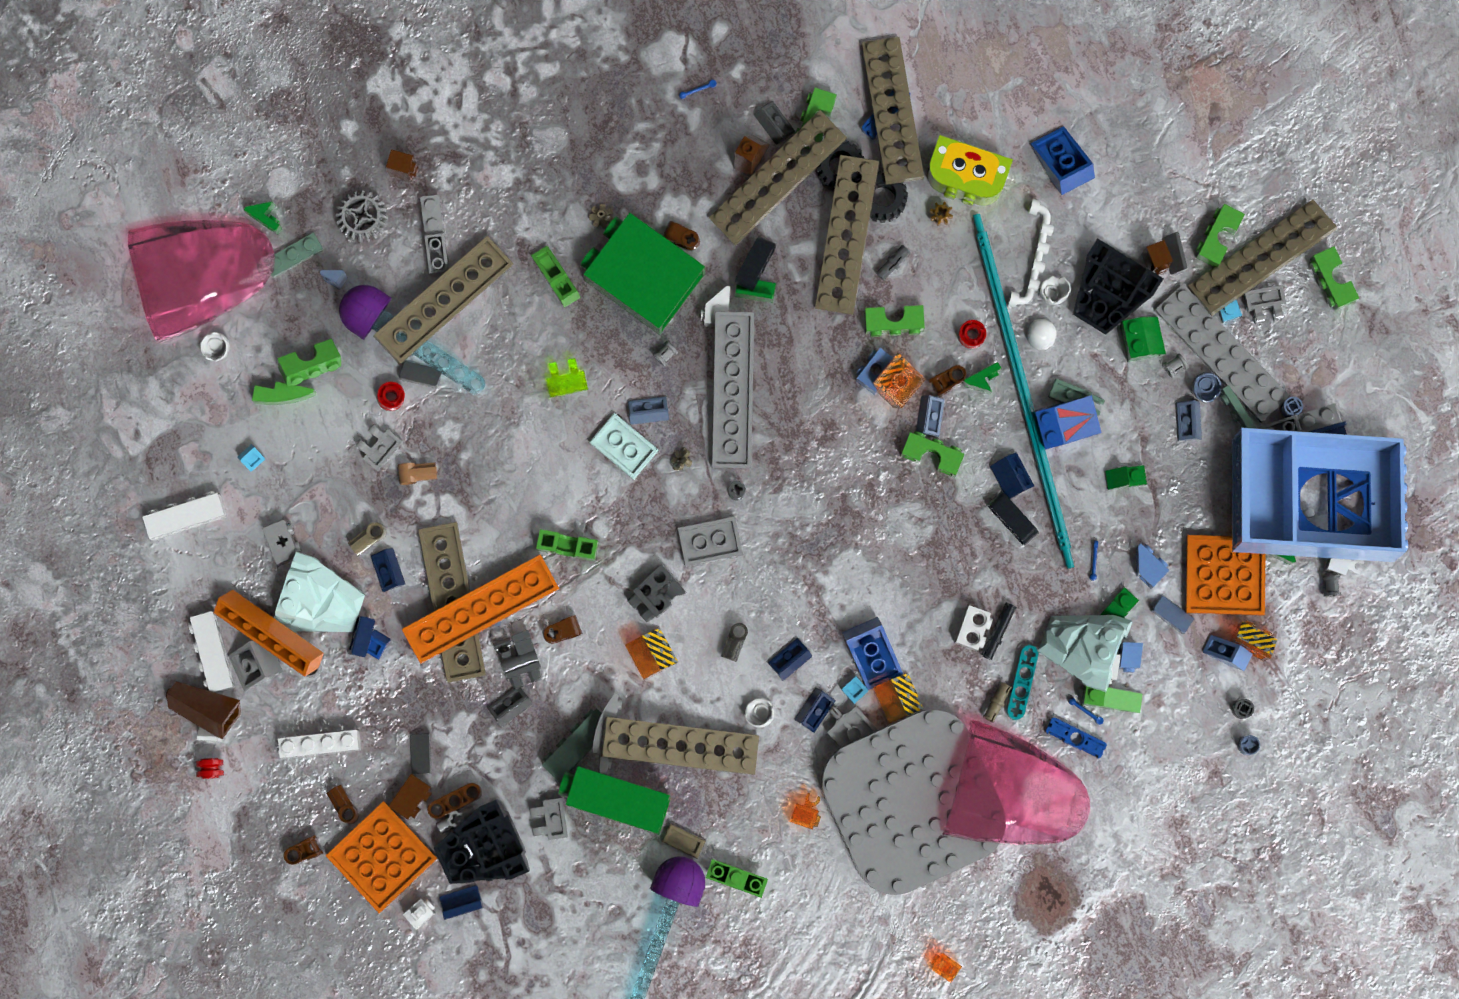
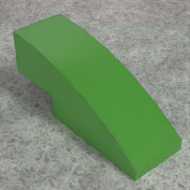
(556, 276)
(281, 394)

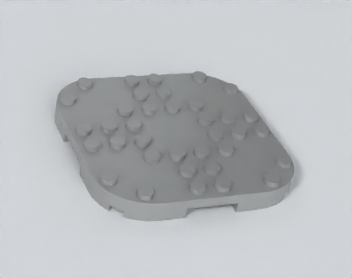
(895, 800)

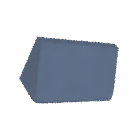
(334, 277)
(648, 410)
(930, 415)
(1189, 420)
(1172, 615)

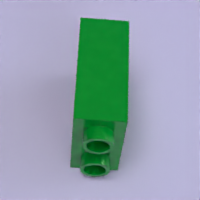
(642, 272)
(615, 799)

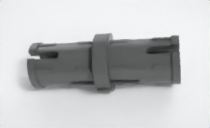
(893, 262)

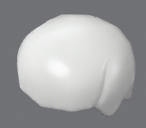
(1055, 290)
(1041, 334)
(214, 346)
(759, 712)

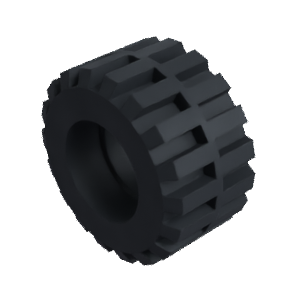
(827, 176)
(893, 210)

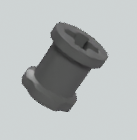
(732, 495)
(1331, 586)

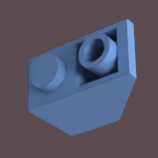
(1148, 567)

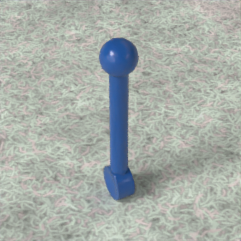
(712, 84)
(1093, 576)
(1099, 720)

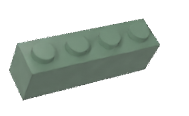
(574, 748)

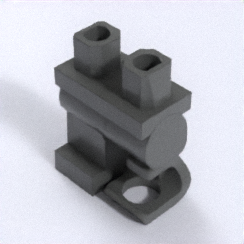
(650, 594)
(523, 663)

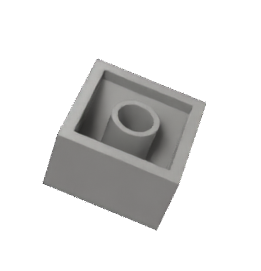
(254, 665)

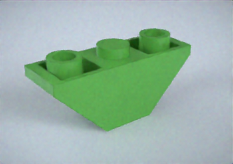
(736, 878)

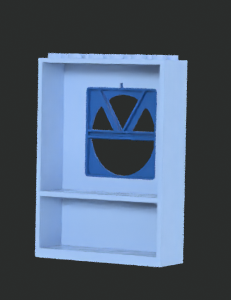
(1267, 486)

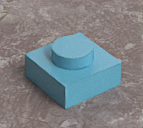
(1230, 312)
(251, 458)
(855, 690)

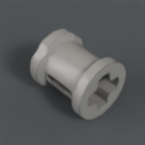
(665, 353)
(1175, 365)

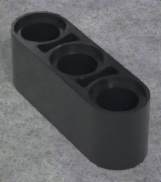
(755, 263)
(1013, 518)

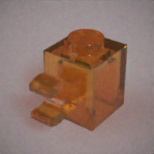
(804, 814)
(945, 966)

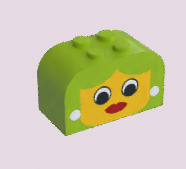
(967, 172)

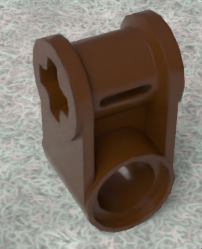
(679, 234)
(947, 381)
(566, 629)
(304, 850)

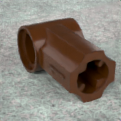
(342, 803)

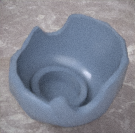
(1206, 386)

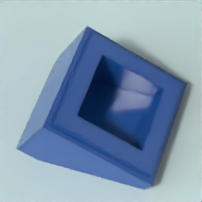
(377, 644)

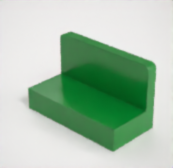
(762, 292)

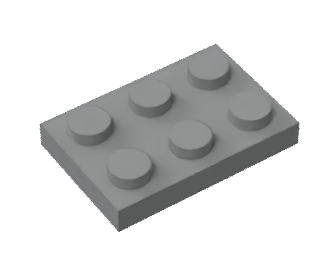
(710, 541)

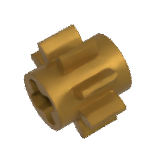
(939, 219)

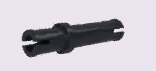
(996, 636)

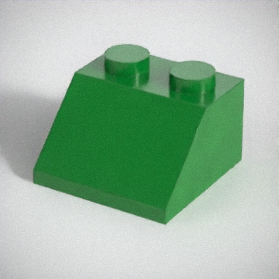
(1142, 338)

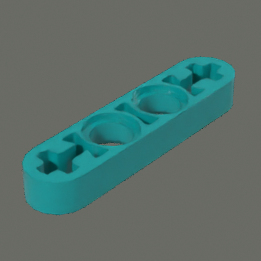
(1020, 682)

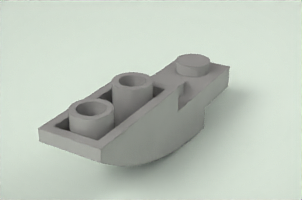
(434, 234)
(1307, 421)
(610, 710)

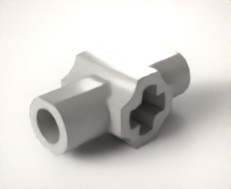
(446, 824)

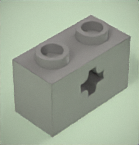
(273, 536)

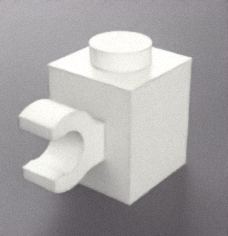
(1341, 566)
(419, 913)

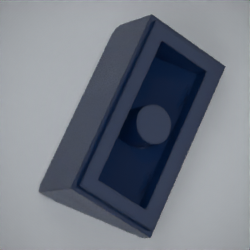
(387, 569)
(361, 636)
(790, 659)
(815, 710)

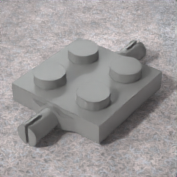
(850, 726)

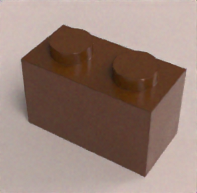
(402, 166)
(1157, 257)
(410, 797)

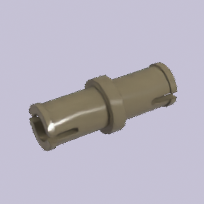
(997, 702)

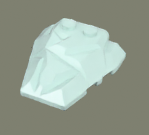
(317, 598)
(1085, 646)

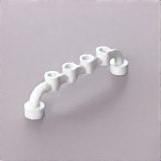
(1041, 248)

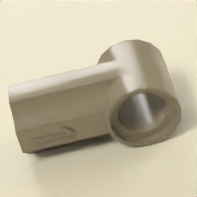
(365, 539)

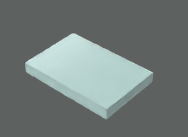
(624, 446)

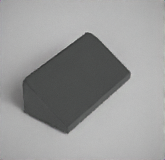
(774, 122)
(1175, 248)
(420, 374)
(509, 706)
(421, 753)

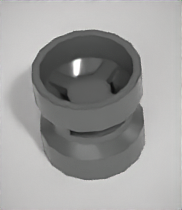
(1239, 709)

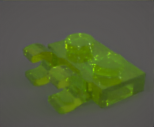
(566, 383)

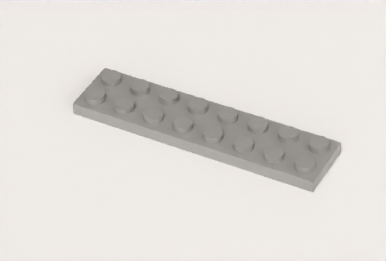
(1222, 353)
(733, 389)

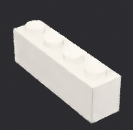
(184, 516)
(212, 652)
(319, 744)

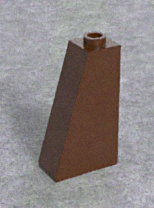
(749, 154)
(204, 708)

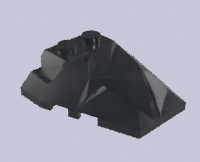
(1112, 287)
(483, 847)

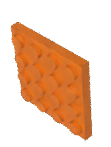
(1223, 579)
(381, 857)

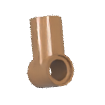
(412, 473)

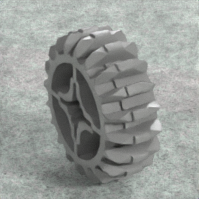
(364, 208)

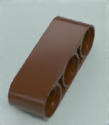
(445, 800)

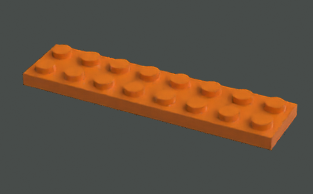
(480, 609)

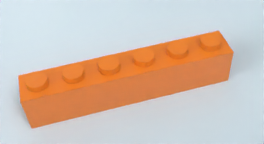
(268, 633)

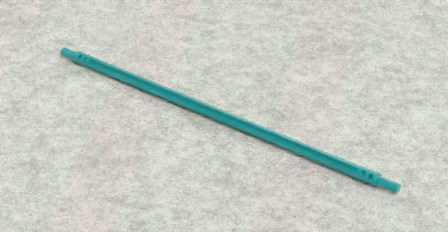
(1023, 391)

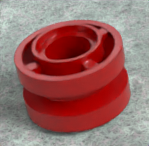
(974, 325)
(392, 387)
(209, 768)

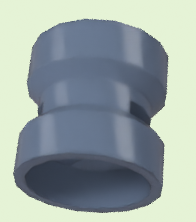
(1288, 408)
(1248, 745)

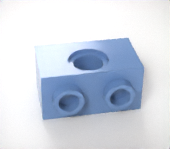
(864, 374)

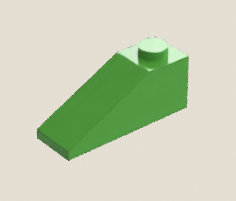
(1112, 699)

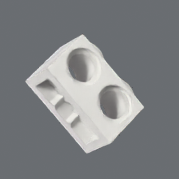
(969, 626)

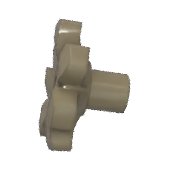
(601, 219)
(681, 459)

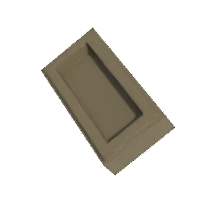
(683, 841)

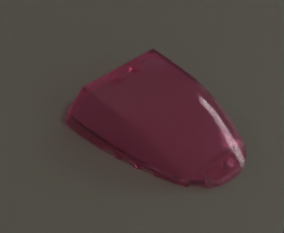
(197, 271)
(1014, 793)

